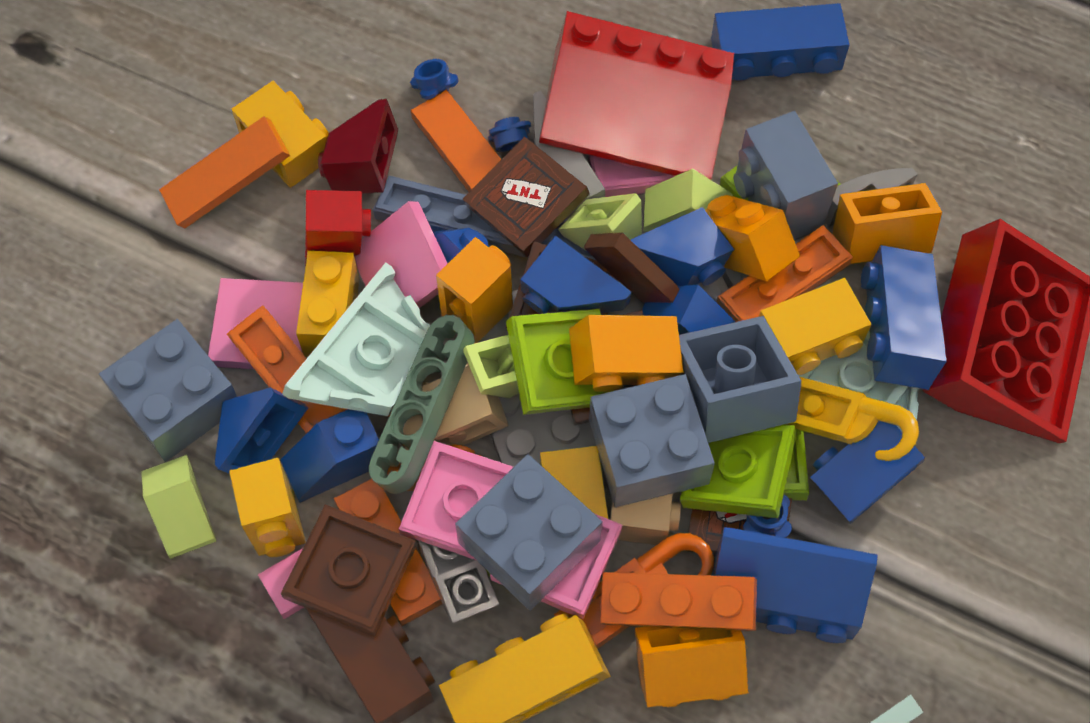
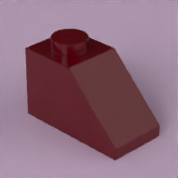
(360, 150)

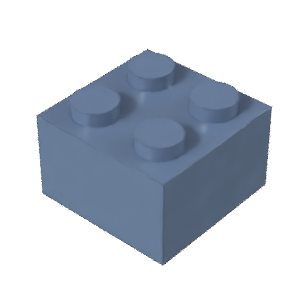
(786, 172)
(739, 378)
(169, 389)
(650, 440)
(529, 531)

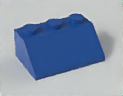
(800, 582)

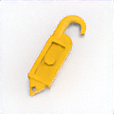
(851, 417)

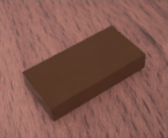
(632, 267)

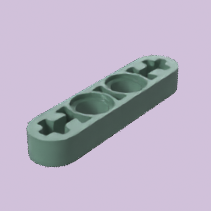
(414, 402)

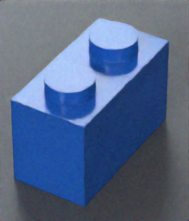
(854, 475)

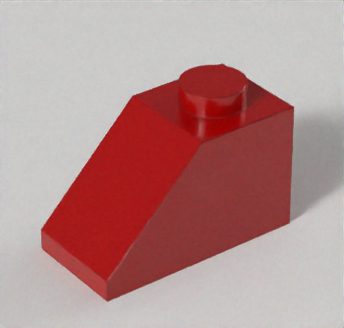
(336, 221)

